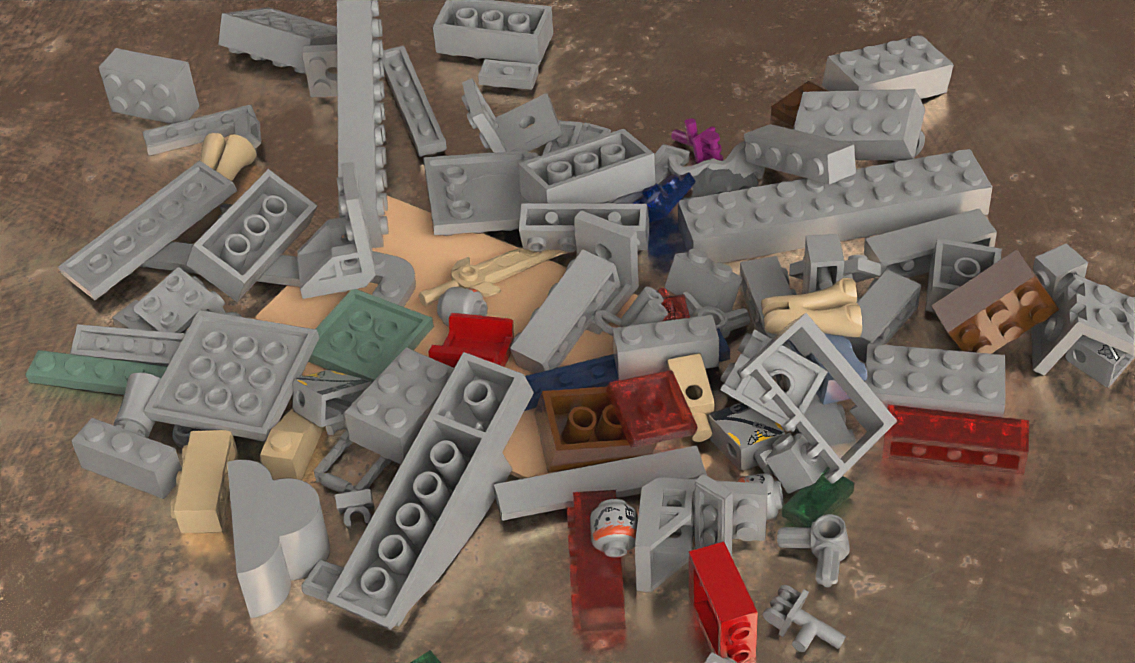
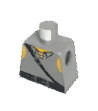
(326, 395)
(744, 436)

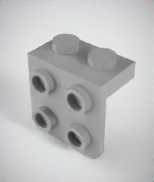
(176, 302)

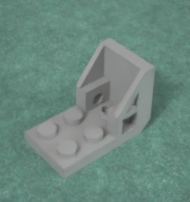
(337, 263)
(669, 509)

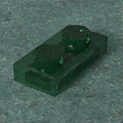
(817, 500)

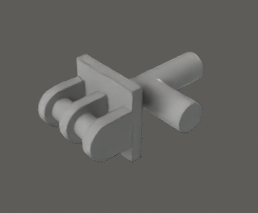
(787, 609)

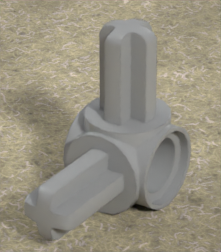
(723, 321)
(827, 541)

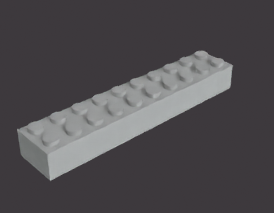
(360, 108)
(859, 206)

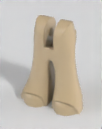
(227, 157)
(831, 309)

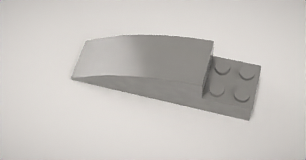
(435, 493)

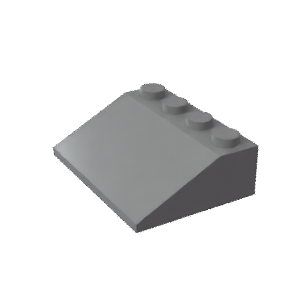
(273, 35)

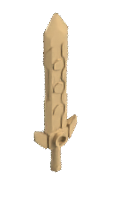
(488, 272)

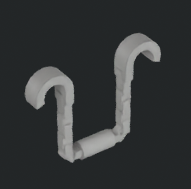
(336, 483)

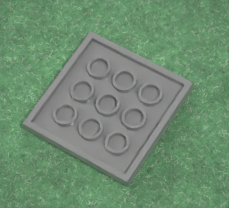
(232, 375)

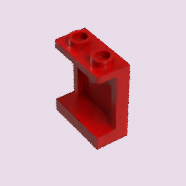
(478, 336)

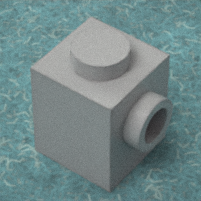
(792, 464)

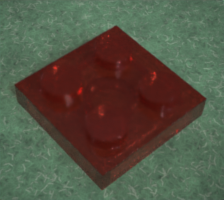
(651, 408)

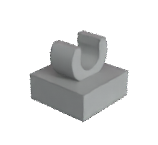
(353, 503)

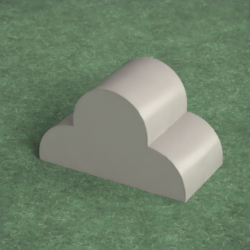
(275, 533)

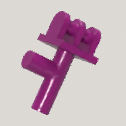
(704, 145)

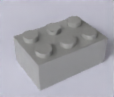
(149, 86)
(397, 404)

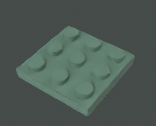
(367, 335)

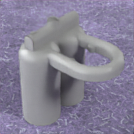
(644, 310)

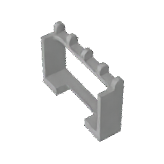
(868, 409)

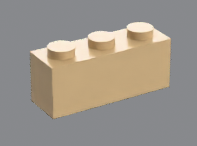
(204, 482)

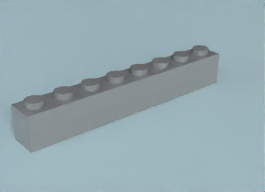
(767, 279)

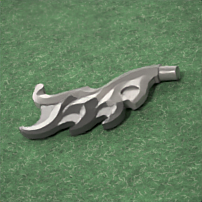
(720, 176)

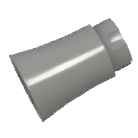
(136, 397)

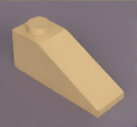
(290, 446)

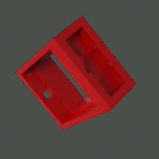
(722, 603)

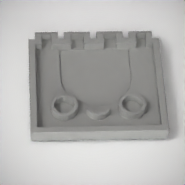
(475, 191)

